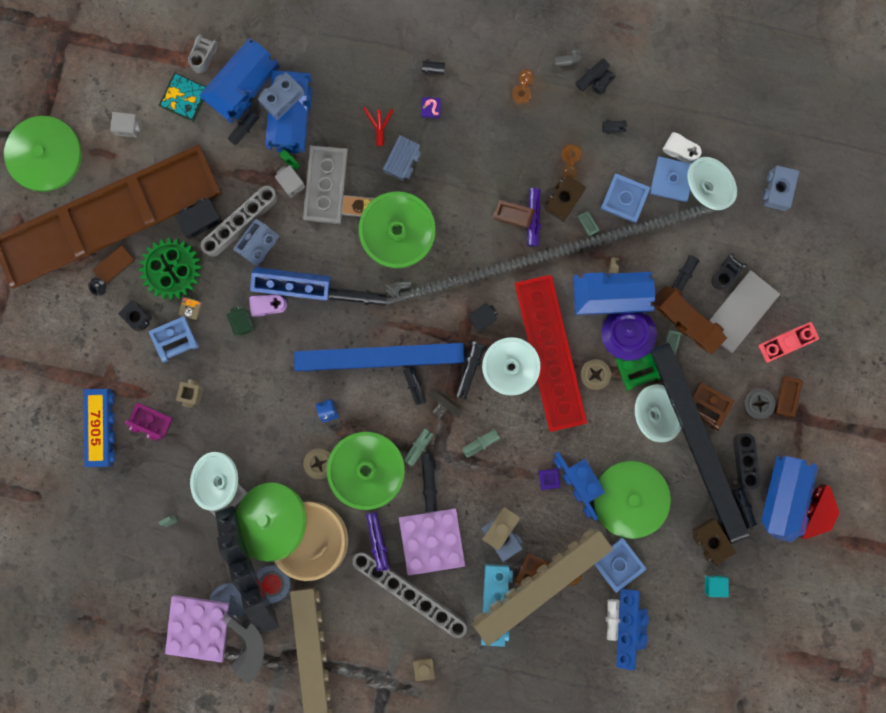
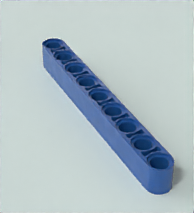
(379, 357)

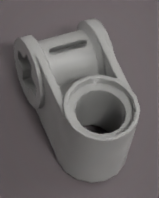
(202, 50)

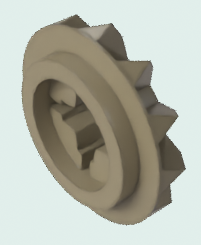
(596, 365)
(310, 460)

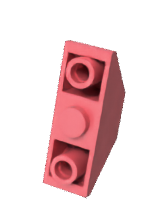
(788, 342)

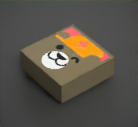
(190, 308)

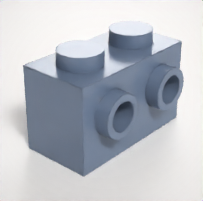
(281, 95)
(256, 242)

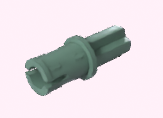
(480, 443)
(418, 447)

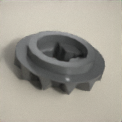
(764, 396)

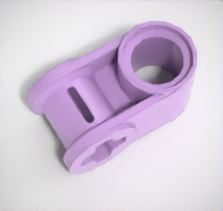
(264, 305)

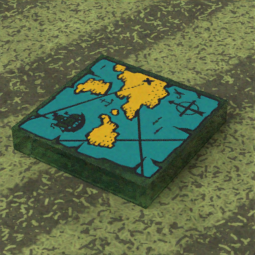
(183, 97)

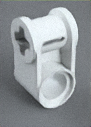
(680, 147)

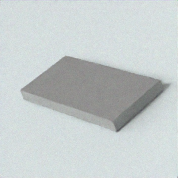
(325, 184)
(744, 309)

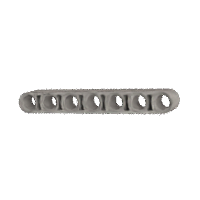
(415, 602)

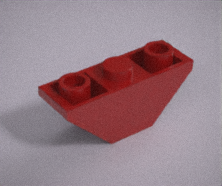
(821, 513)

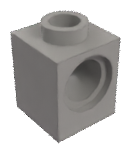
(125, 124)
(289, 181)

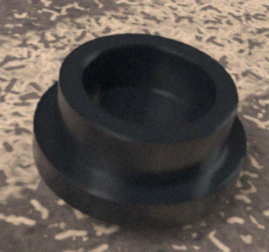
(97, 287)

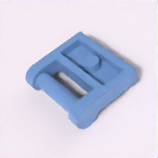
(172, 332)

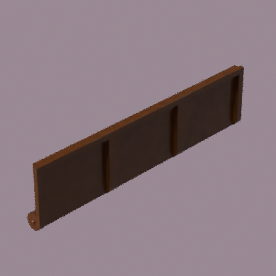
(106, 216)

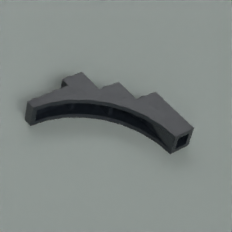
(242, 571)

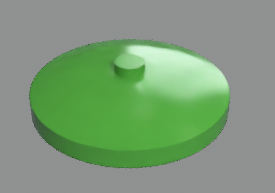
(43, 153)
(397, 229)
(365, 470)
(633, 500)
(271, 521)

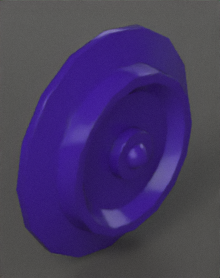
(629, 335)

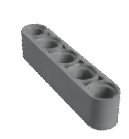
(229, 224)

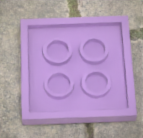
(431, 541)
(197, 628)

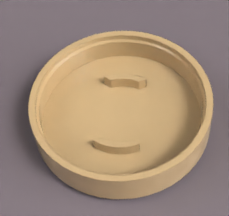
(321, 547)

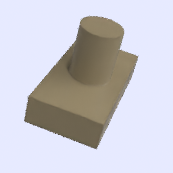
(501, 528)

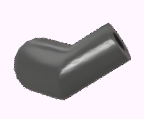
(570, 59)

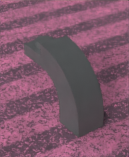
(252, 649)

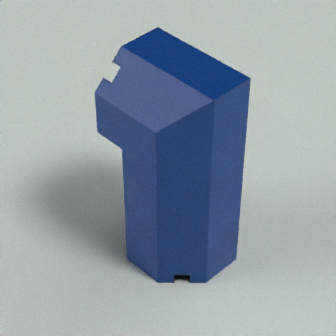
(239, 81)
(290, 129)
(613, 293)
(789, 498)

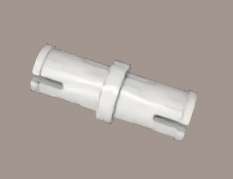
(612, 619)

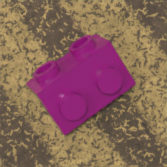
(149, 421)

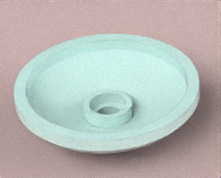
(712, 183)
(504, 353)
(656, 414)
(214, 481)

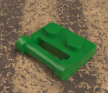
(632, 366)

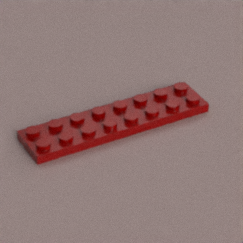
(548, 337)

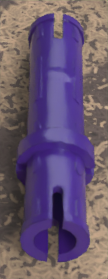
(533, 231)
(379, 549)

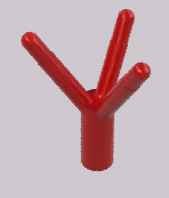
(378, 126)

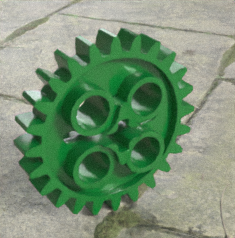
(156, 279)

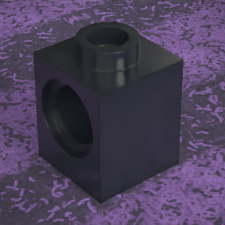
(128, 312)
(482, 317)

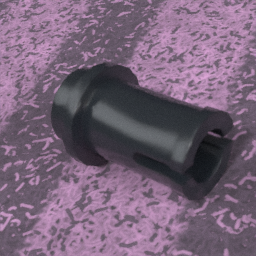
(433, 67)
(601, 85)
(614, 126)

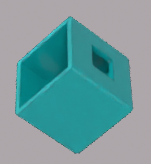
(716, 586)

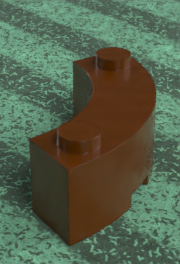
(688, 320)

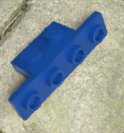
(583, 481)
(631, 629)

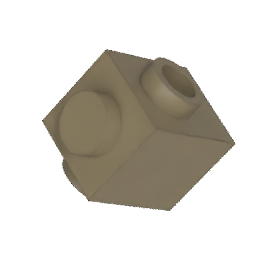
(190, 393)

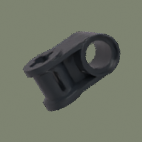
(730, 270)

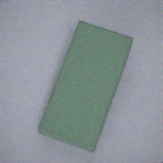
(588, 224)
(673, 339)
(168, 521)

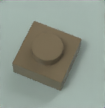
(424, 669)

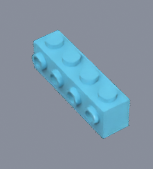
(495, 588)

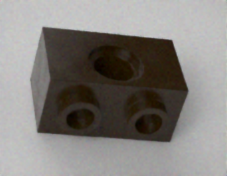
(562, 209)
(722, 549)

